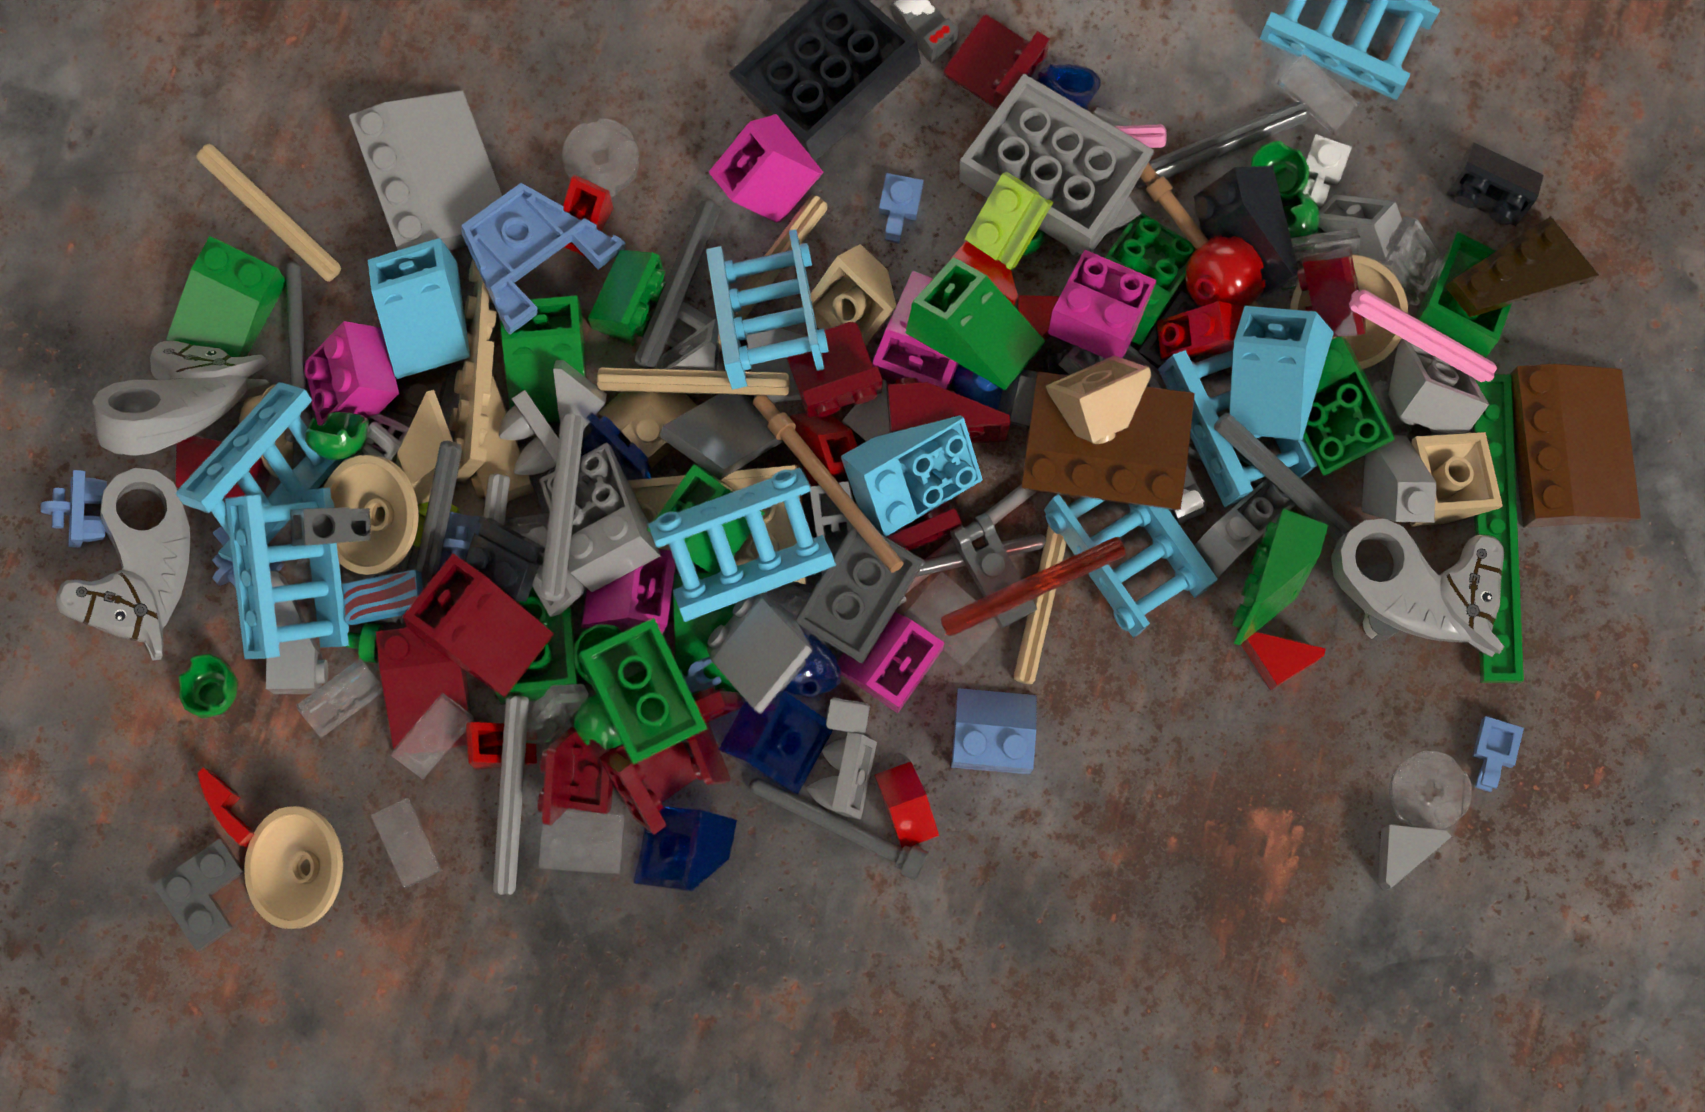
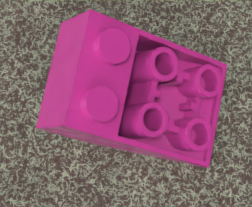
(905, 356)

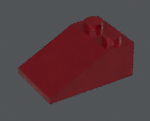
(921, 403)
(414, 679)

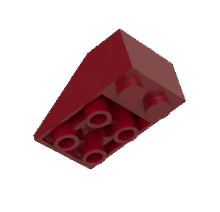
(477, 625)

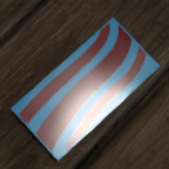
(380, 596)

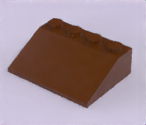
(1573, 446)
(1136, 467)

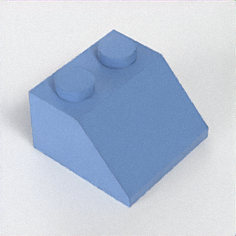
(994, 731)

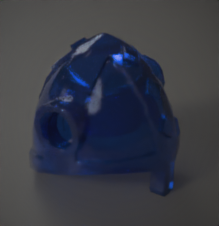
(1072, 82)
(819, 674)

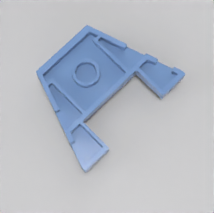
(521, 234)

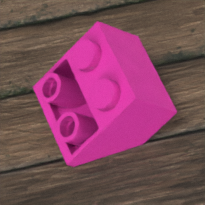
(766, 169)
(1101, 306)
(351, 372)
(633, 597)
(895, 662)

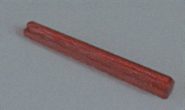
(1033, 586)

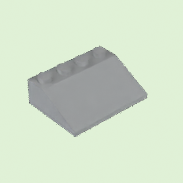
(1063, 156)
(426, 166)

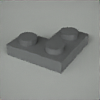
(190, 890)

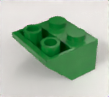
(628, 296)
(696, 489)

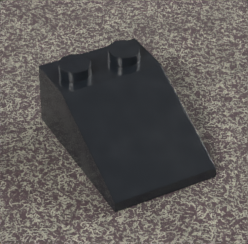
(1250, 207)

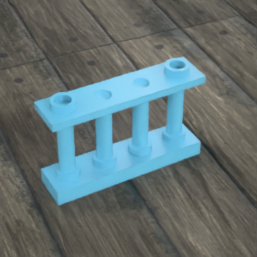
(1352, 60)
(729, 301)
(244, 446)
(1217, 454)
(1168, 542)
(757, 576)
(253, 578)

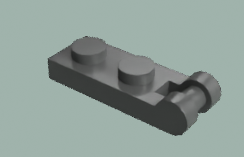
(991, 565)

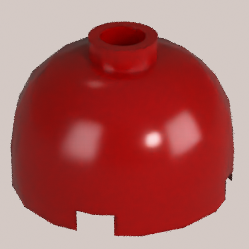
(1225, 272)

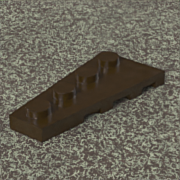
(1522, 270)

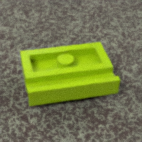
(1008, 220)

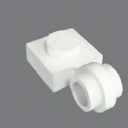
(1326, 164)

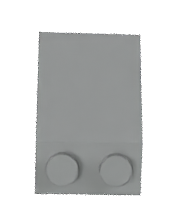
(758, 649)

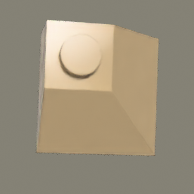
(854, 291)
(1100, 397)
(642, 417)
(421, 446)
(1462, 475)

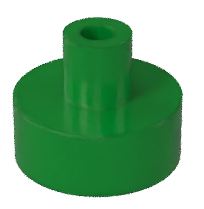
(366, 642)

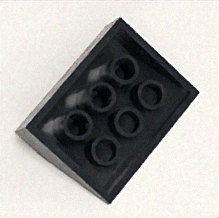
(827, 69)

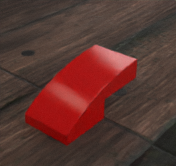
(221, 800)

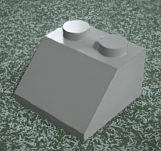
(1434, 392)

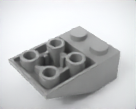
(608, 522)

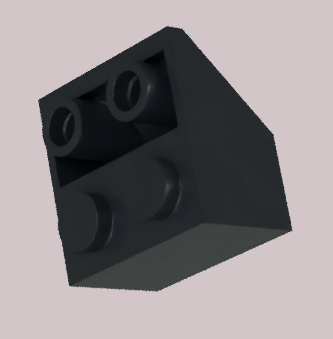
(1495, 185)

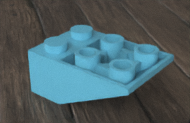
(420, 307)
(1277, 369)
(911, 472)

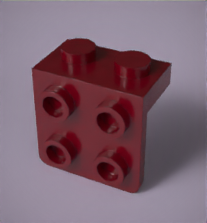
(846, 376)
(707, 759)
(573, 778)

